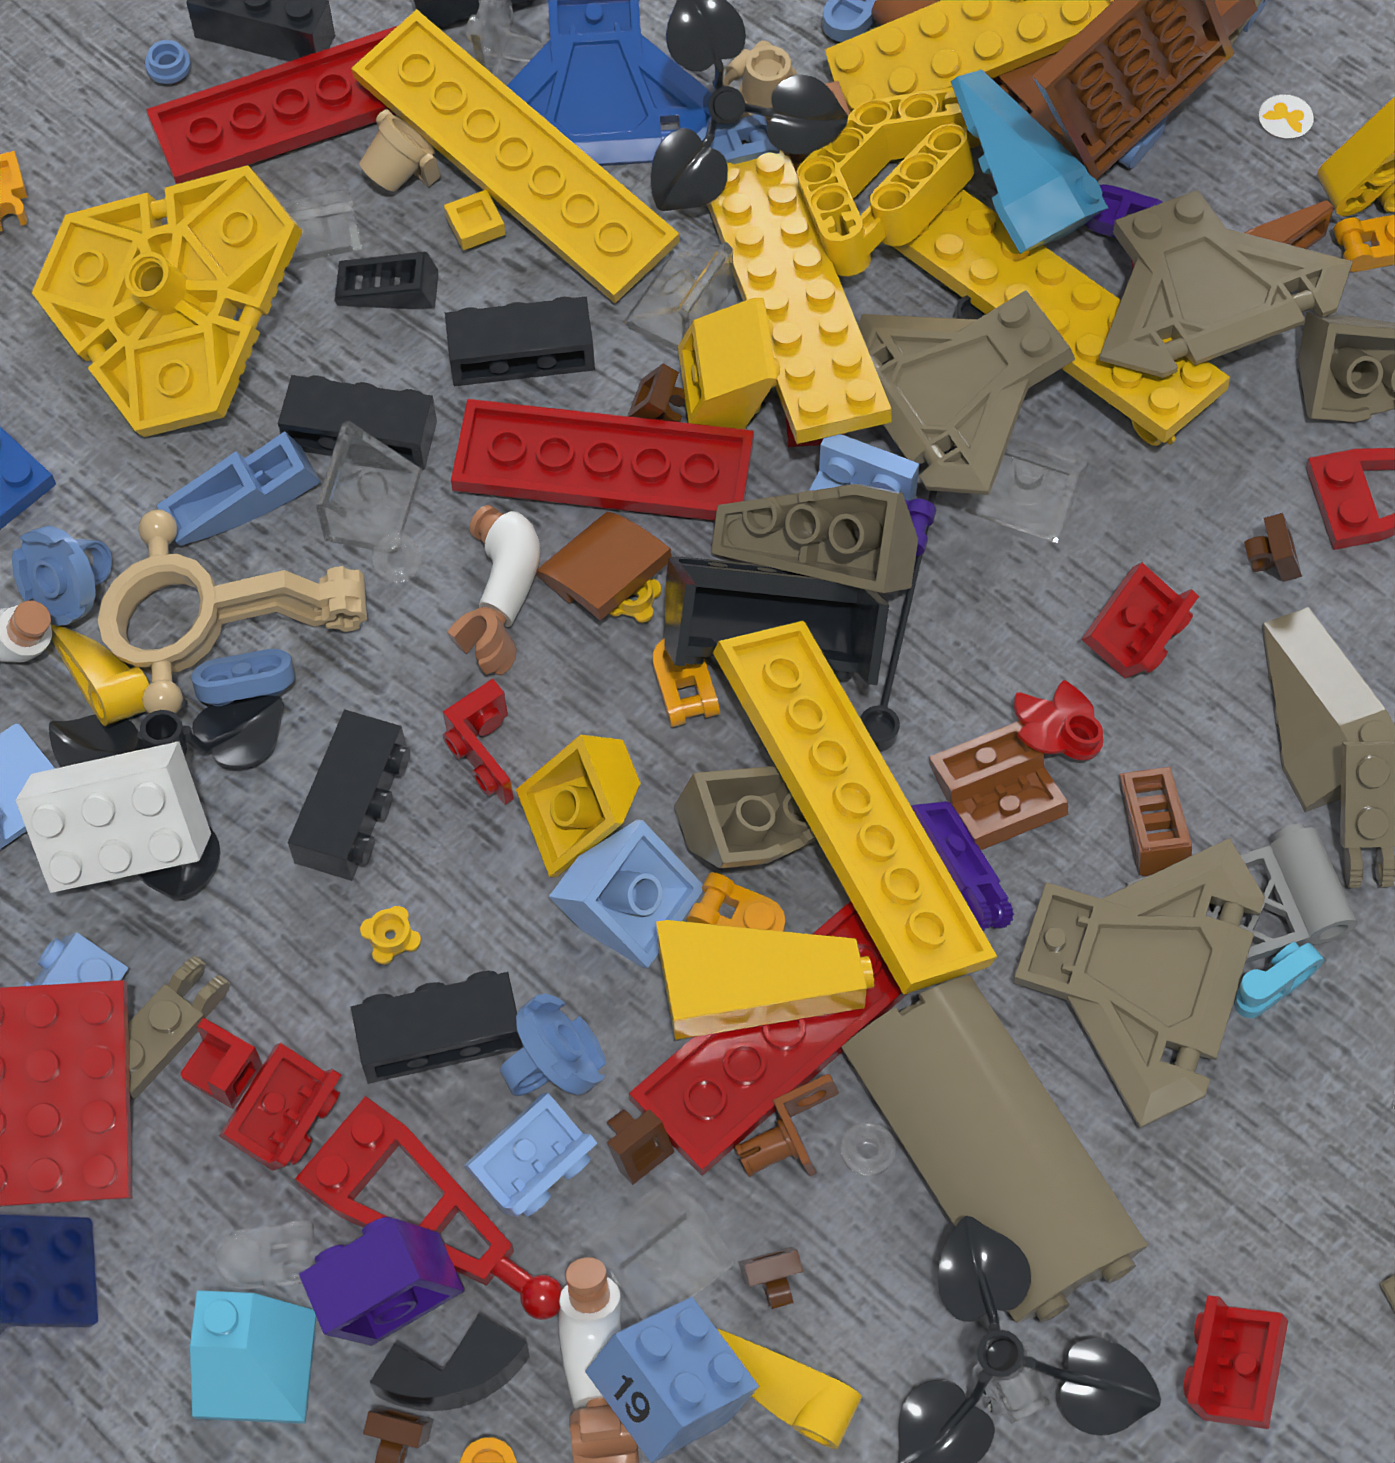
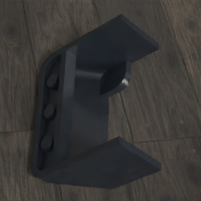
(732, 599)

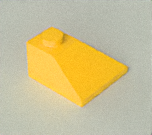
(578, 798)

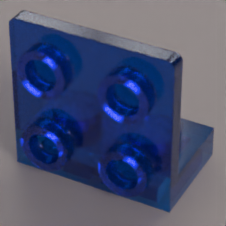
(47, 1272)

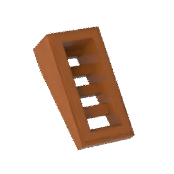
(1298, 228)
(1157, 849)

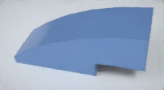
(240, 490)

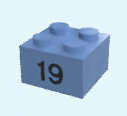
(671, 1379)

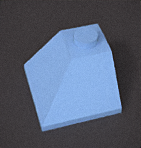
(625, 888)

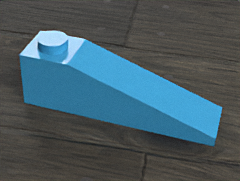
(1038, 181)

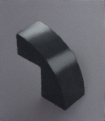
(477, 1369)

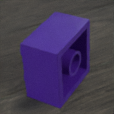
(380, 1281)

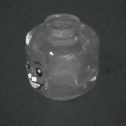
(1020, 1395)

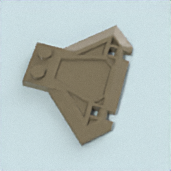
(1210, 287)
(961, 385)
(1149, 971)

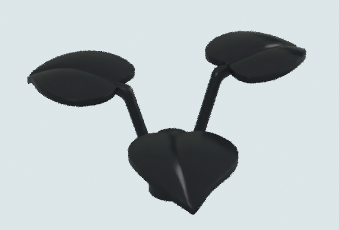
(802, 111)
(235, 733)
(989, 1274)

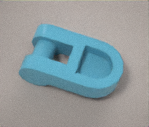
(1264, 989)

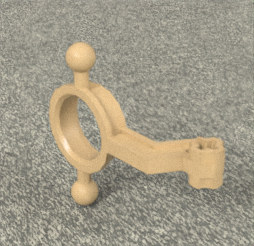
(335, 601)

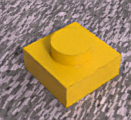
(474, 219)

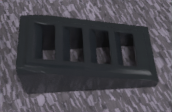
(416, 286)

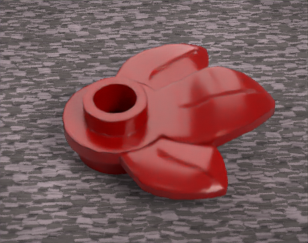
(1061, 724)

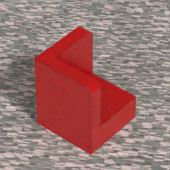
(221, 1064)

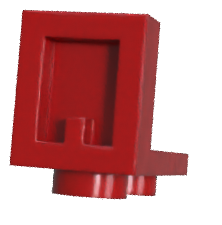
(477, 715)

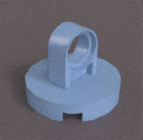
(58, 573)
(553, 1050)

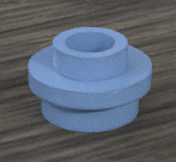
(167, 62)

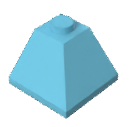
(250, 1358)

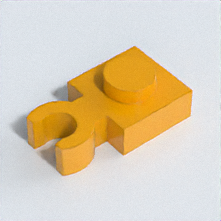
(11, 188)

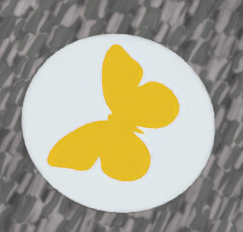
(1286, 116)

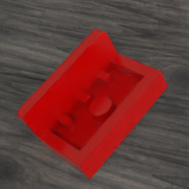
(1139, 622)
(280, 1108)
(1235, 1364)

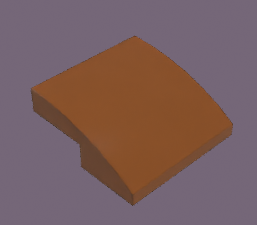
(605, 564)
(998, 786)

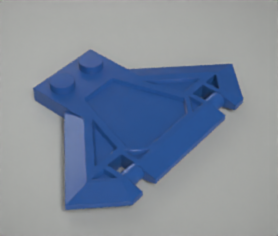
(608, 83)

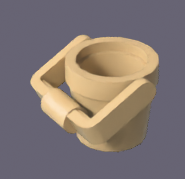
(762, 70)
(398, 154)

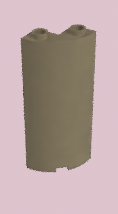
(994, 1141)

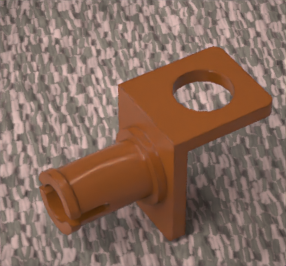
(784, 1139)

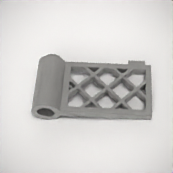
(1305, 889)

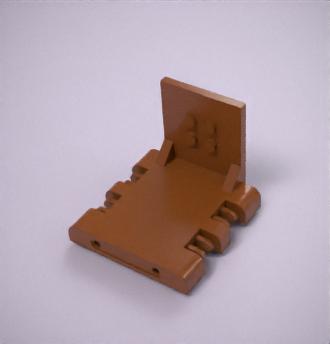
(1117, 71)

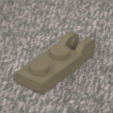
(1368, 809)
(169, 1022)

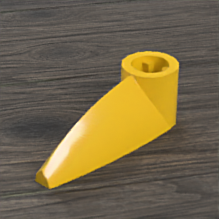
(103, 679)
(798, 1394)

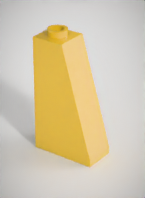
(755, 977)

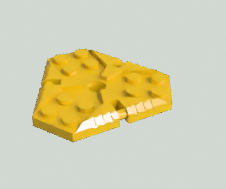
(162, 299)

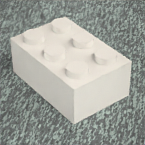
(114, 817)

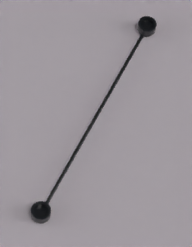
(880, 720)

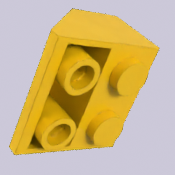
(728, 364)

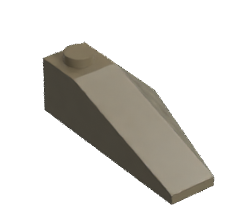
(1347, 367)
(832, 534)
(1317, 705)
(741, 817)

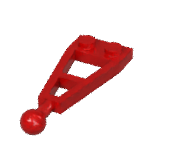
(1346, 497)
(360, 1150)

